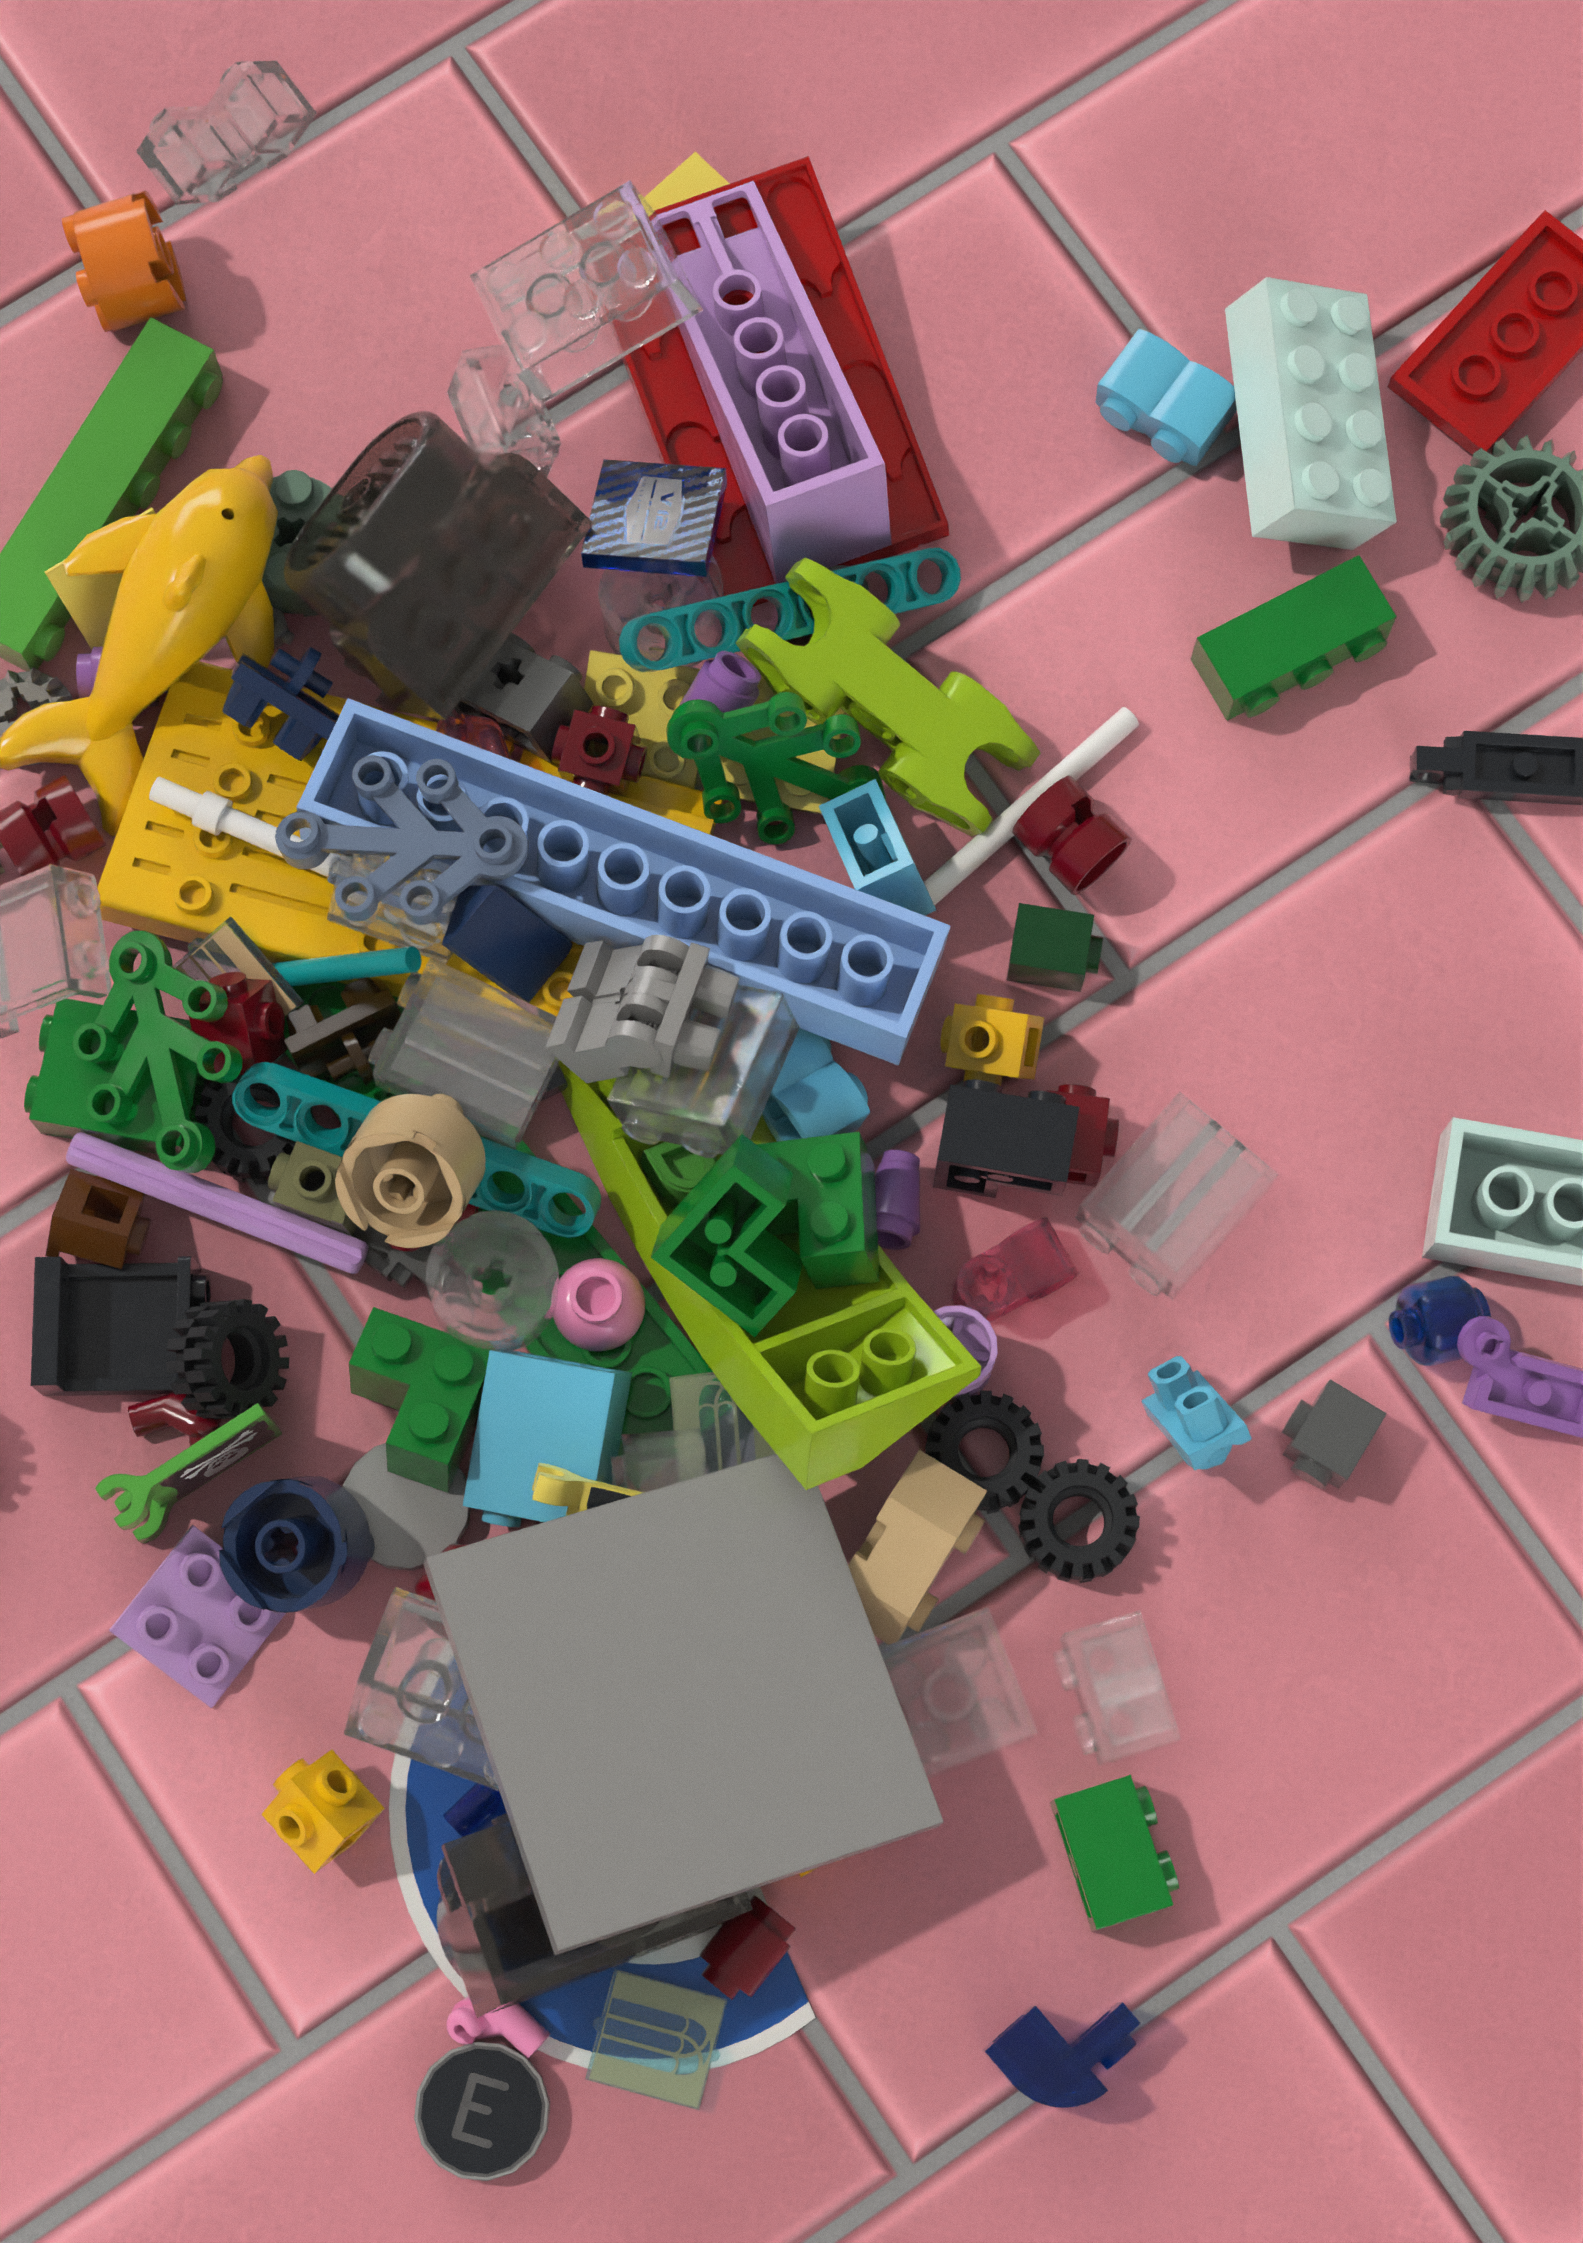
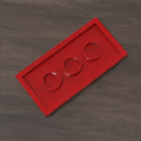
(1501, 340)

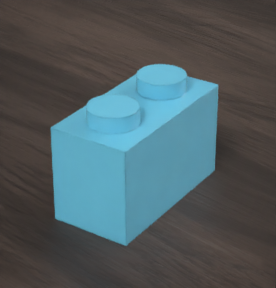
(875, 848)

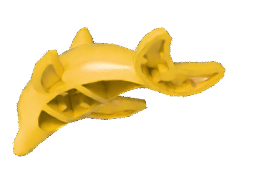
(182, 589)

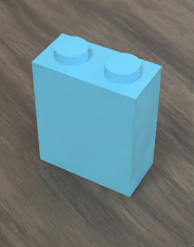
(536, 1414)

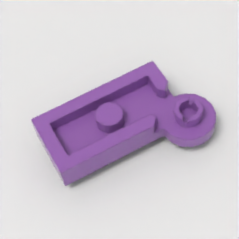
(1519, 1383)

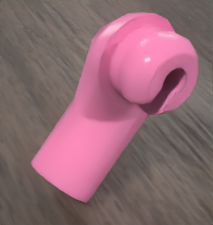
(512, 2022)

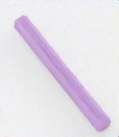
(217, 1203)

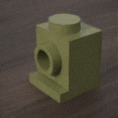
(290, 1177)

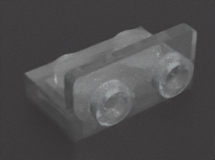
(389, 919)

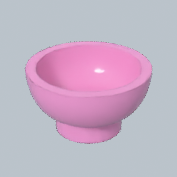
(599, 1304)

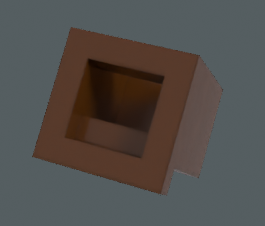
(97, 1220)

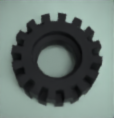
(230, 1154)
(200, 1358)
(1011, 1423)
(1085, 1481)

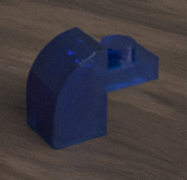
(1051, 2070)

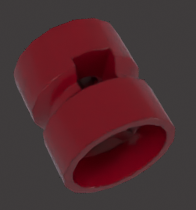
(48, 828)
(1071, 835)

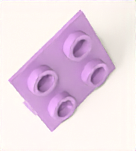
(194, 1621)

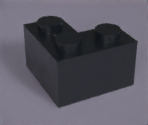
(1004, 1140)

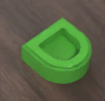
(674, 1169)

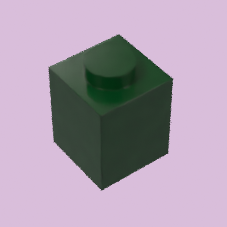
(1053, 947)

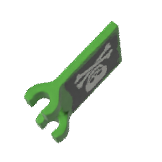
(185, 1472)

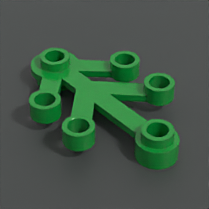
(705, 733)
(155, 1044)

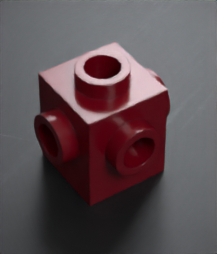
(614, 769)

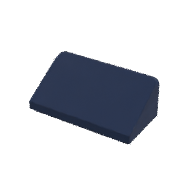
(504, 940)

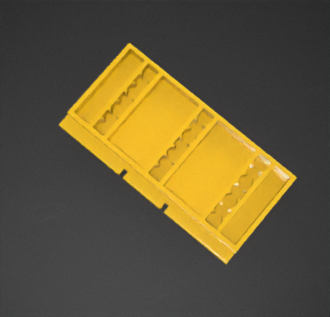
(189, 881)

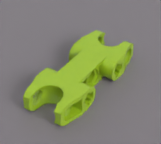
(856, 671)

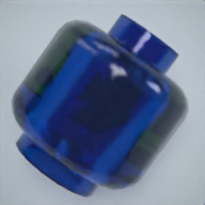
(1432, 1316)

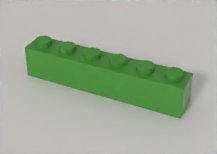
(102, 478)

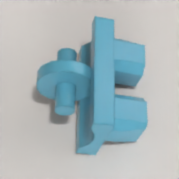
(1193, 1415)

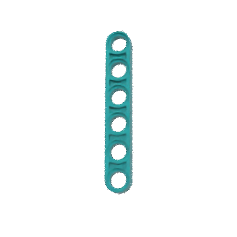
(793, 613)
(295, 1122)

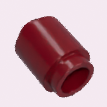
(746, 1950)

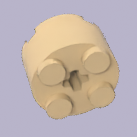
(411, 1169)

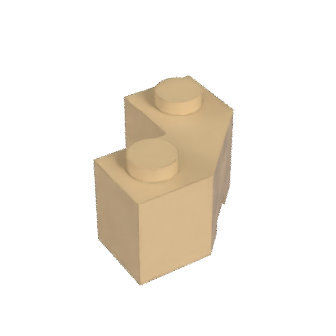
(911, 1541)

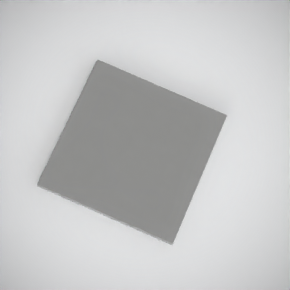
(679, 1698)

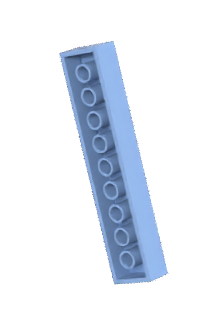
(623, 874)

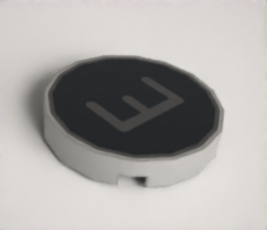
(482, 2111)

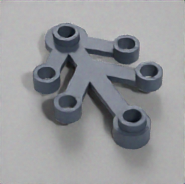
(410, 845)

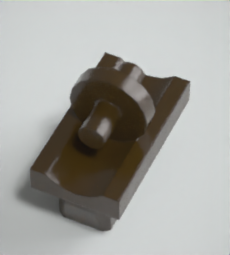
(345, 1039)

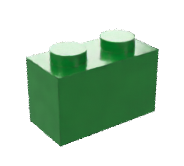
(1114, 1852)

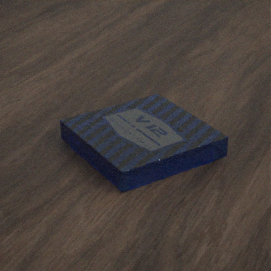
(654, 518)

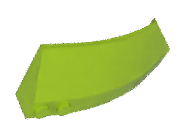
(832, 1369)

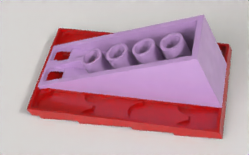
(783, 387)

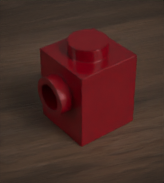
(251, 1021)
(1094, 1134)

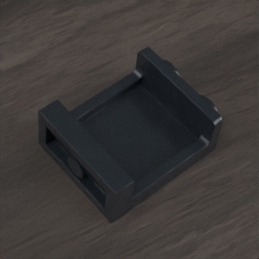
(109, 1325)

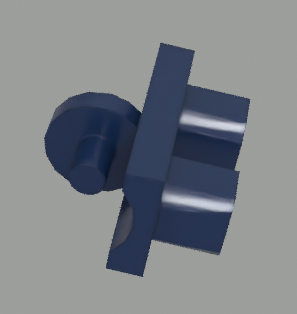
(257, 685)

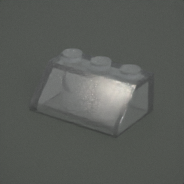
(414, 1694)

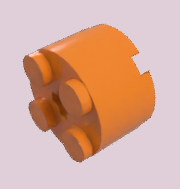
(125, 261)

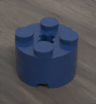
(270, 1521)

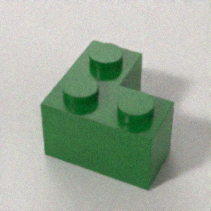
(830, 1207)
(721, 1242)
(431, 1383)

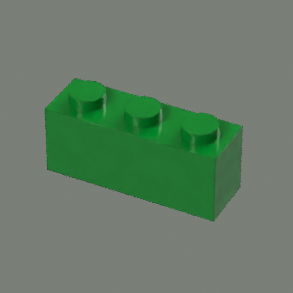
(1294, 639)

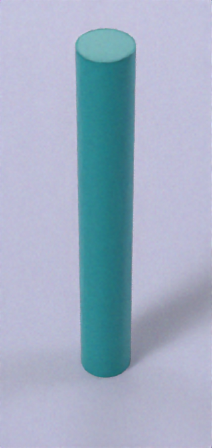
(350, 966)

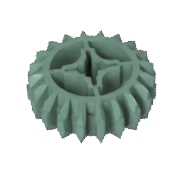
(1490, 487)

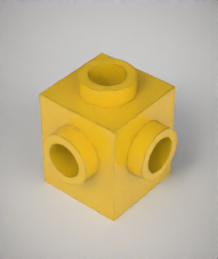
(1011, 1036)
(321, 1809)

